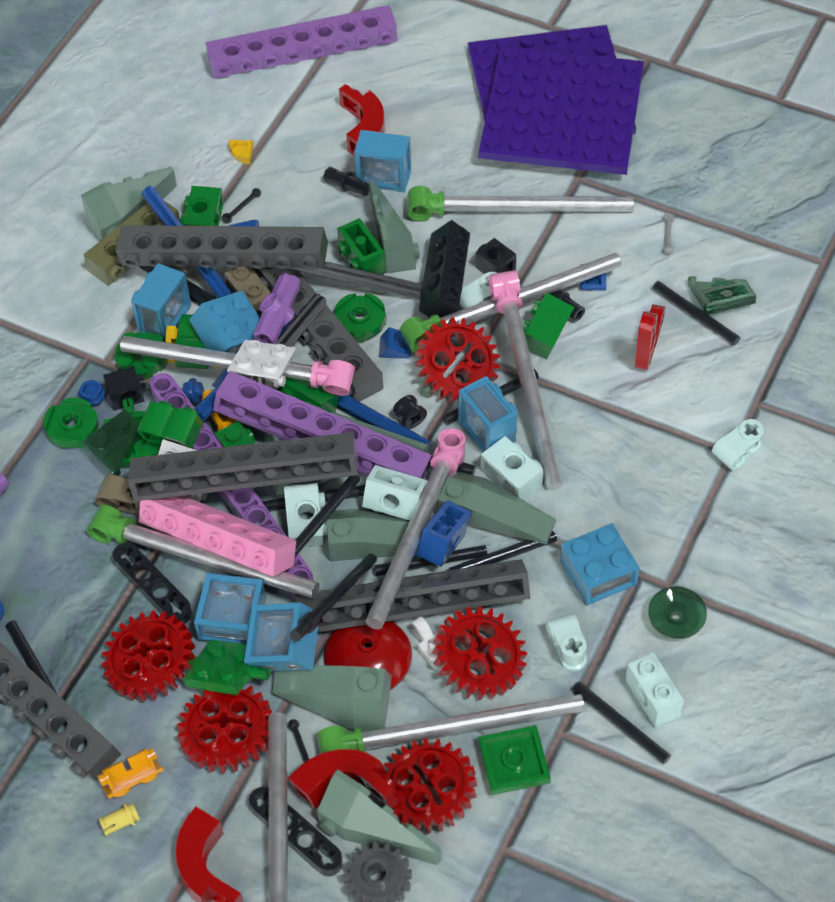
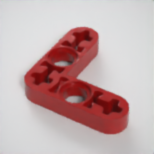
(648, 335)

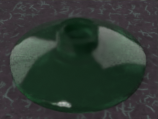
(678, 602)

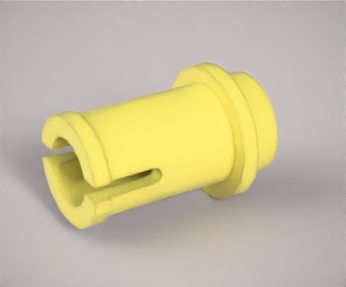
(119, 819)

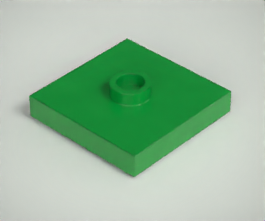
(514, 760)

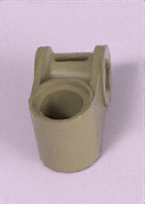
(117, 494)

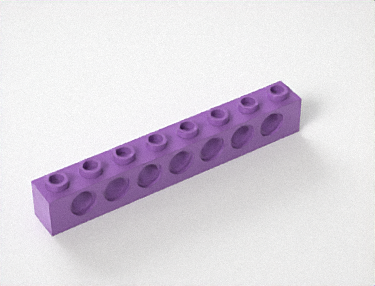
(301, 41)
(295, 419)

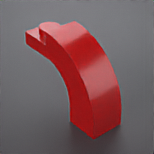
(366, 108)
(315, 775)
(193, 845)

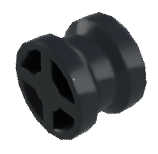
(409, 411)

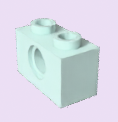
(497, 465)
(392, 492)
(300, 500)
(654, 690)

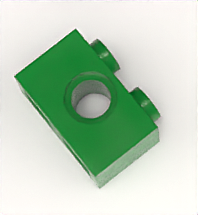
(203, 207)

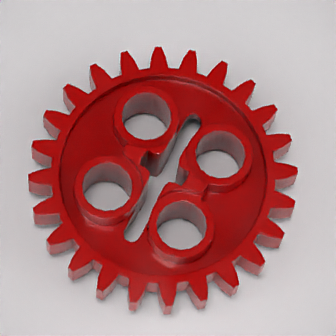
(438, 344)
(479, 653)
(148, 655)
(224, 728)
(451, 771)

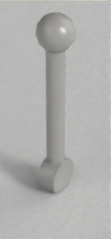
(668, 219)

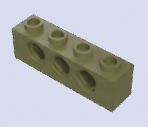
(102, 258)

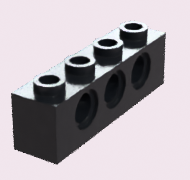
(444, 270)

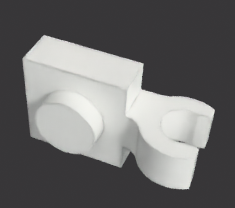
(426, 636)

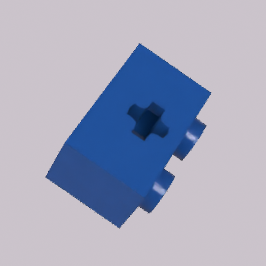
(443, 533)

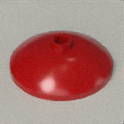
(389, 649)

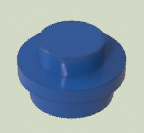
(193, 390)
(92, 392)

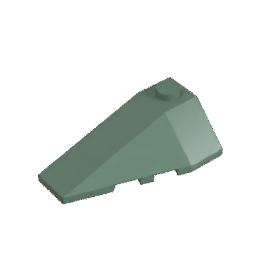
(113, 204)
(392, 234)
(496, 508)
(360, 533)
(339, 693)
(356, 818)

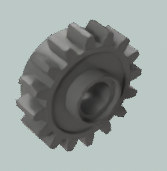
(377, 862)

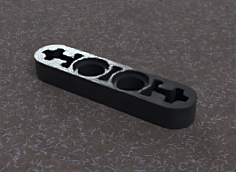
(153, 582)
(298, 828)

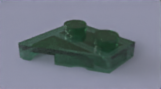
(721, 294)
(113, 442)

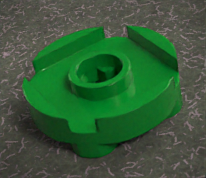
(369, 325)
(144, 366)
(70, 436)

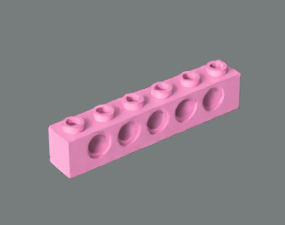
(220, 533)

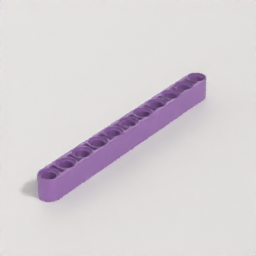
(166, 389)

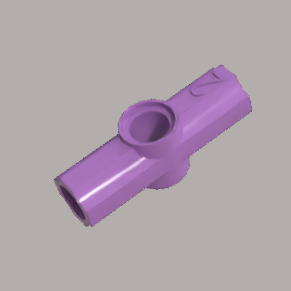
(277, 309)

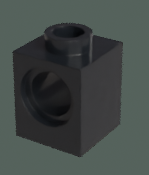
(495, 257)
(124, 385)

